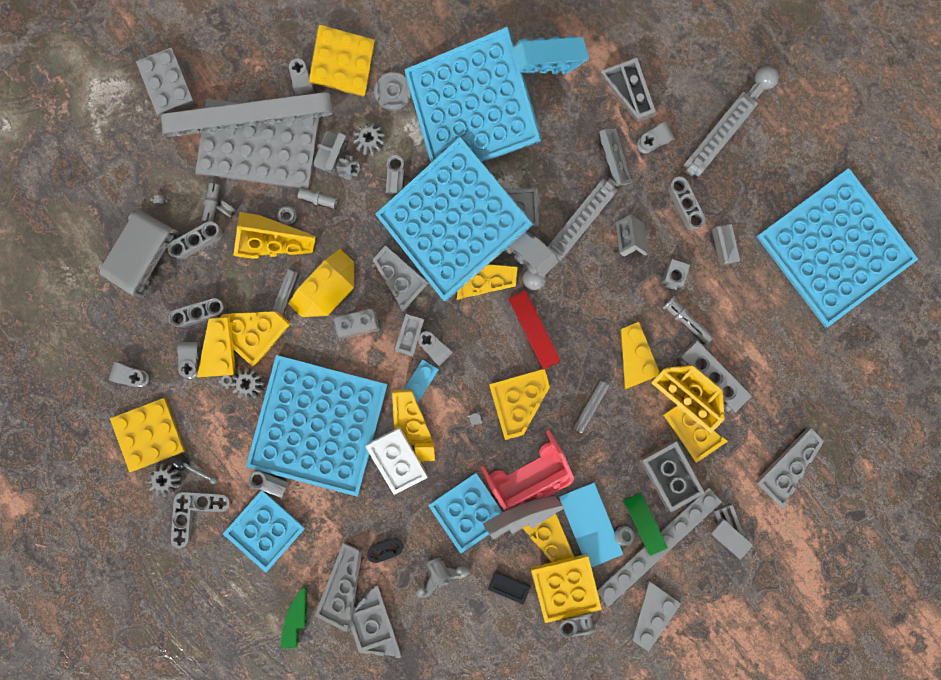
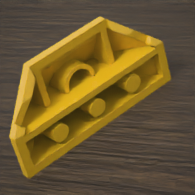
(325, 287)
(693, 394)

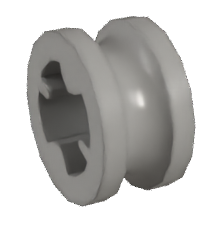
(226, 209)

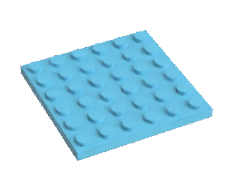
(474, 97)
(453, 219)
(837, 248)
(316, 425)

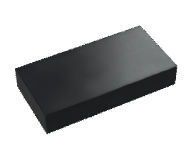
(509, 587)

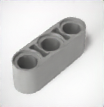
(686, 194)
(204, 240)
(189, 313)

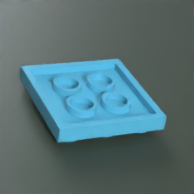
(464, 511)
(264, 530)

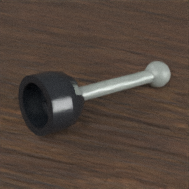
(182, 463)

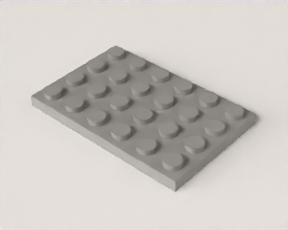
(260, 153)

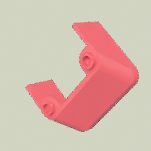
(533, 481)

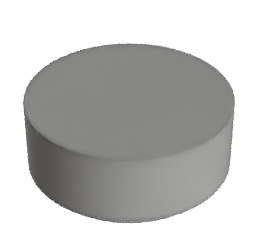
(624, 535)

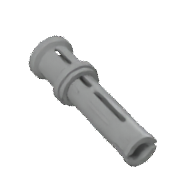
(681, 313)

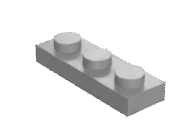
(615, 157)

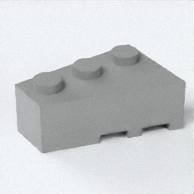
(630, 88)
(533, 253)

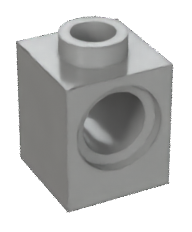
(681, 268)

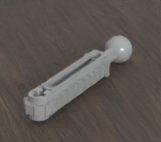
(765, 79)
(575, 228)

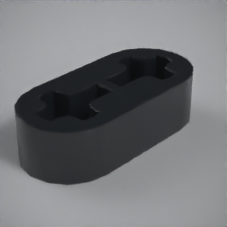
(386, 554)

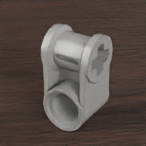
(300, 80)
(657, 137)
(436, 350)
(188, 356)
(126, 375)
(578, 625)

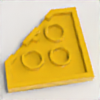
(256, 333)
(518, 401)

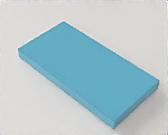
(590, 524)

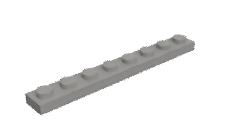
(671, 533)

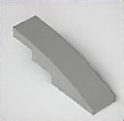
(529, 514)

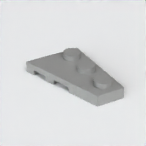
(400, 278)
(654, 616)

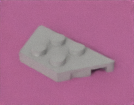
(373, 626)

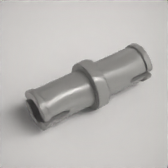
(317, 197)
(210, 202)

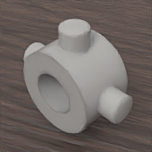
(159, 200)
(226, 381)
(475, 418)

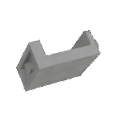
(356, 324)

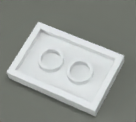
(396, 460)

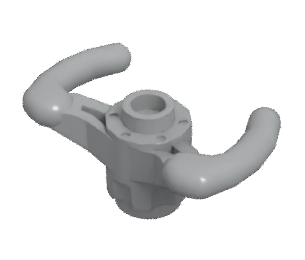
(440, 576)

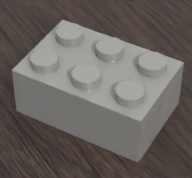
(166, 82)
(671, 476)

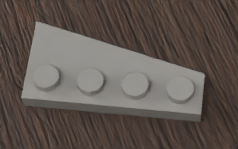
(789, 467)
(340, 592)

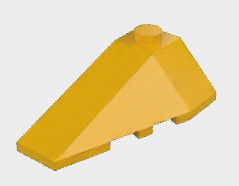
(264, 236)

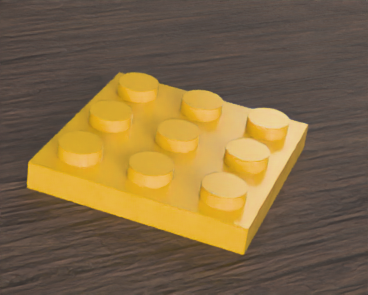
(341, 60)
(147, 435)
(566, 588)

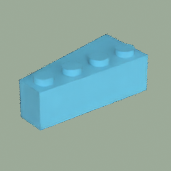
(549, 55)

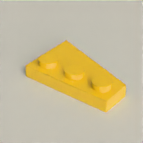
(488, 280)
(218, 350)
(637, 356)
(409, 417)
(693, 435)
(551, 539)

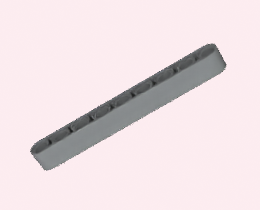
(246, 114)

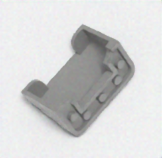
(137, 252)

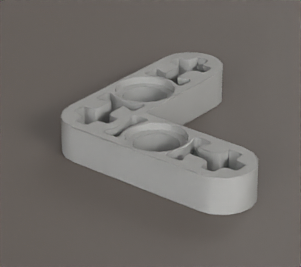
(191, 505)

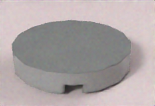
(392, 91)

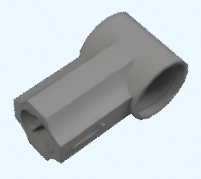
(394, 176)
(270, 483)

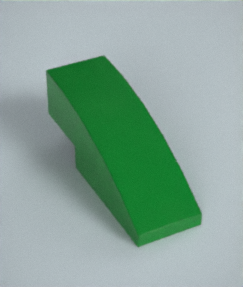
(645, 524)
(295, 620)

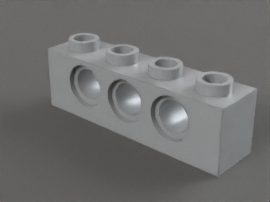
(738, 394)

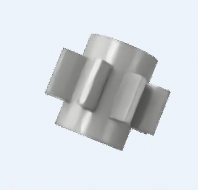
(348, 167)

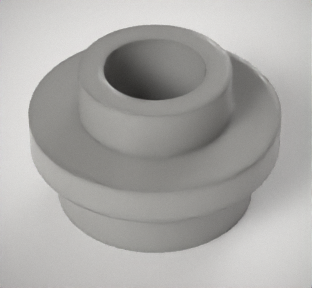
(287, 209)

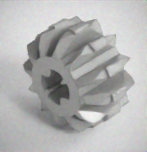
(369, 131)
(254, 385)
(161, 486)

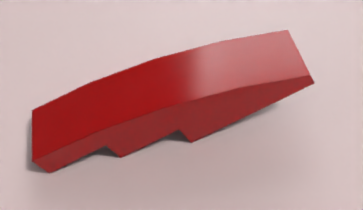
(534, 330)

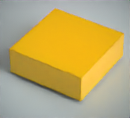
(425, 451)

